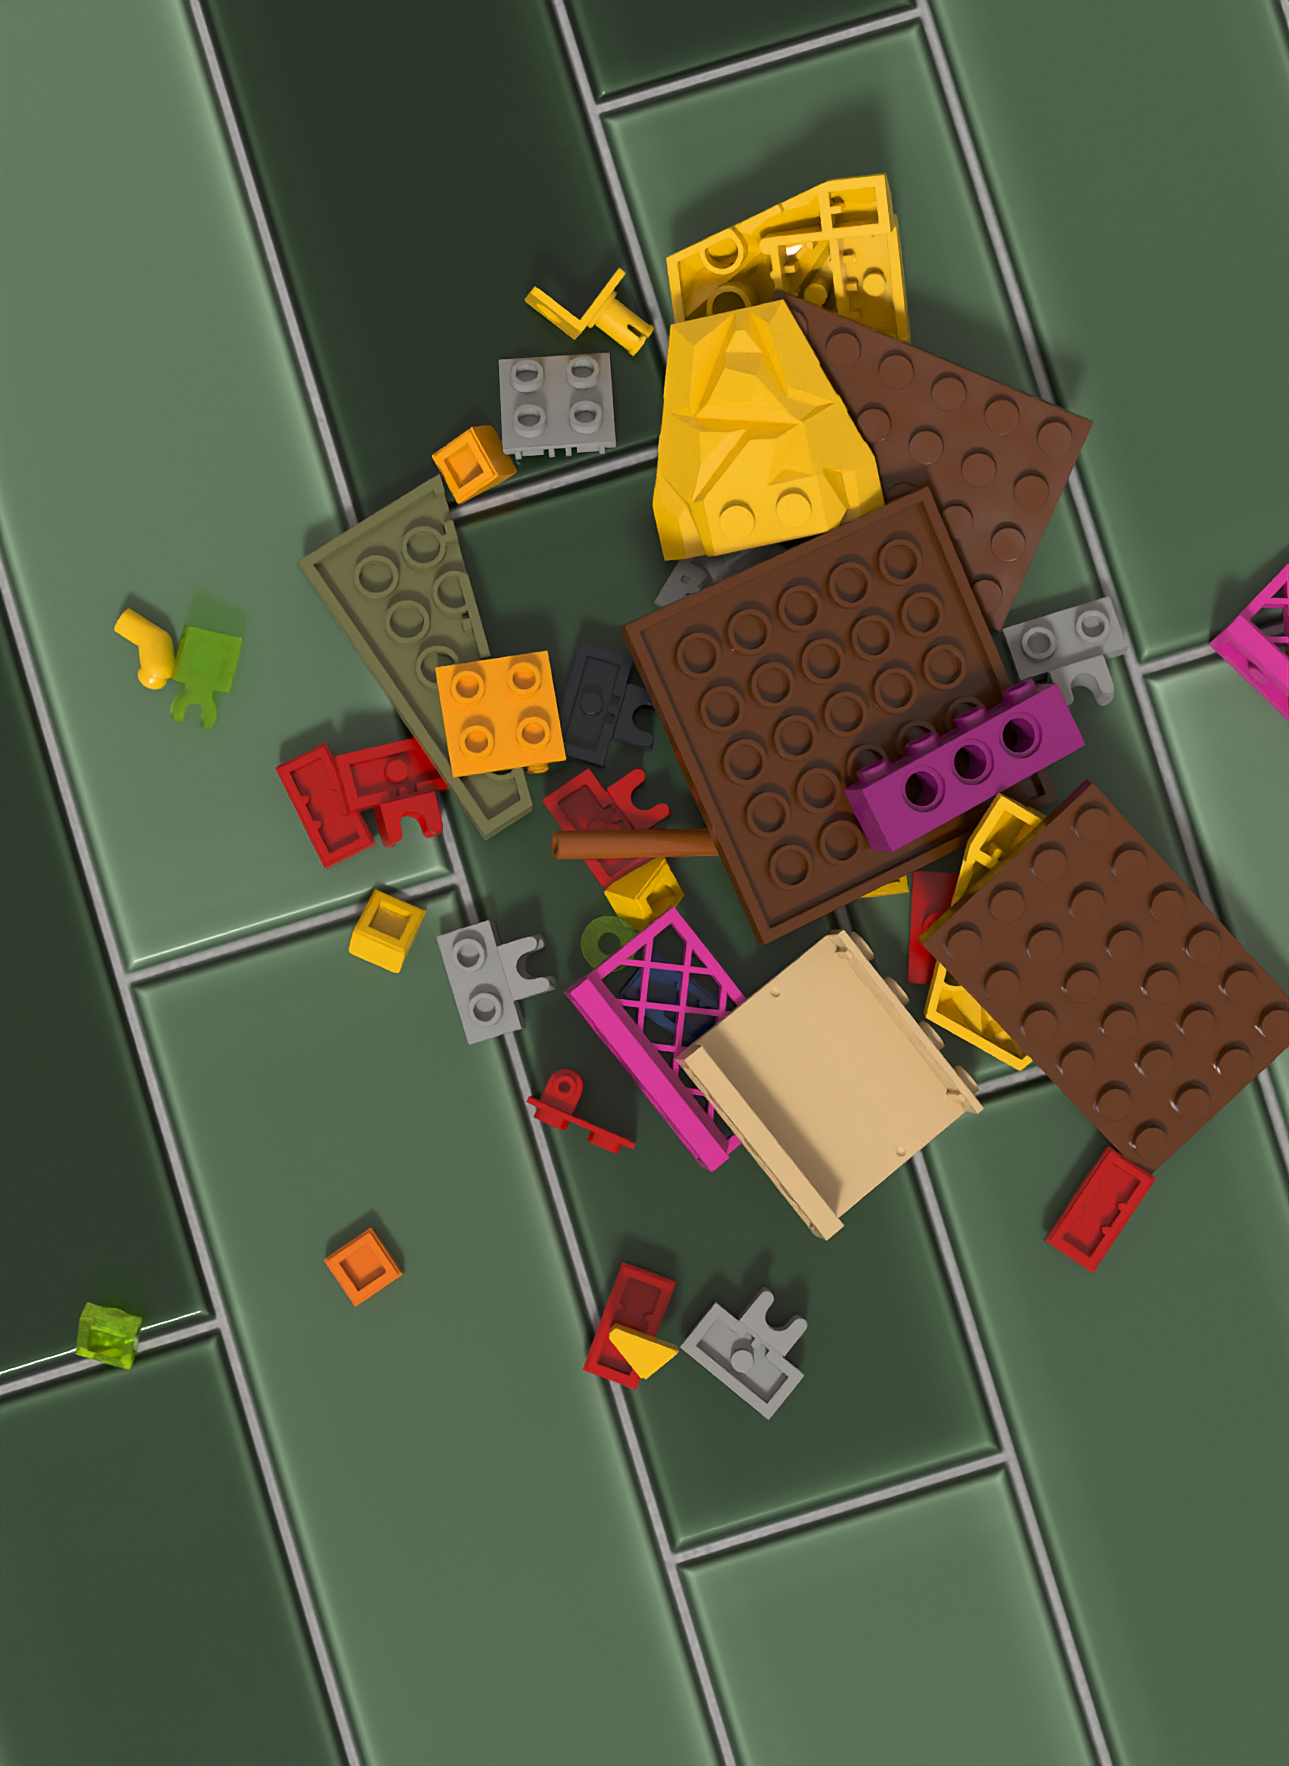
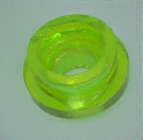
(596, 929)

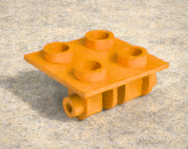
(500, 714)

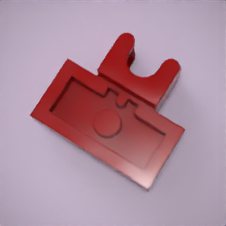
(395, 782)
(587, 806)

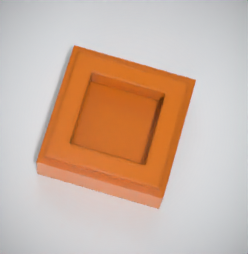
(363, 1266)

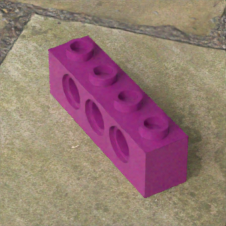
(1043, 737)

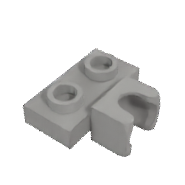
(1069, 649)
(490, 978)
(748, 1352)

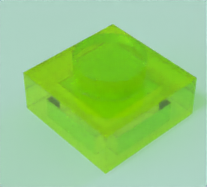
(108, 1335)

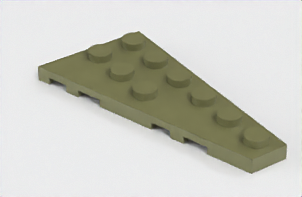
(410, 608)

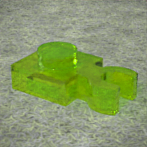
(206, 664)

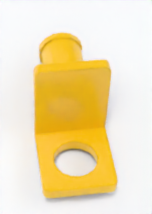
(604, 312)

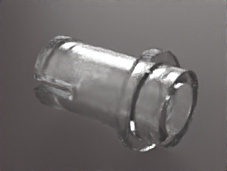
(727, 564)

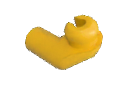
(154, 646)

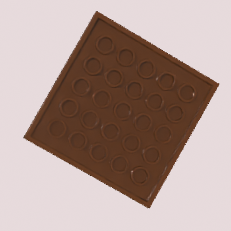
(802, 680)

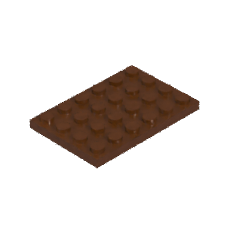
(978, 444)
(1114, 978)

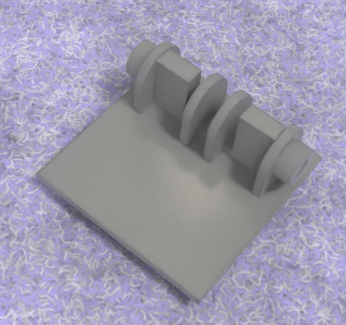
(556, 404)

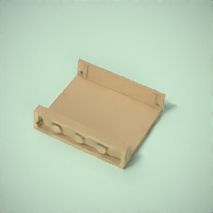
(829, 1079)

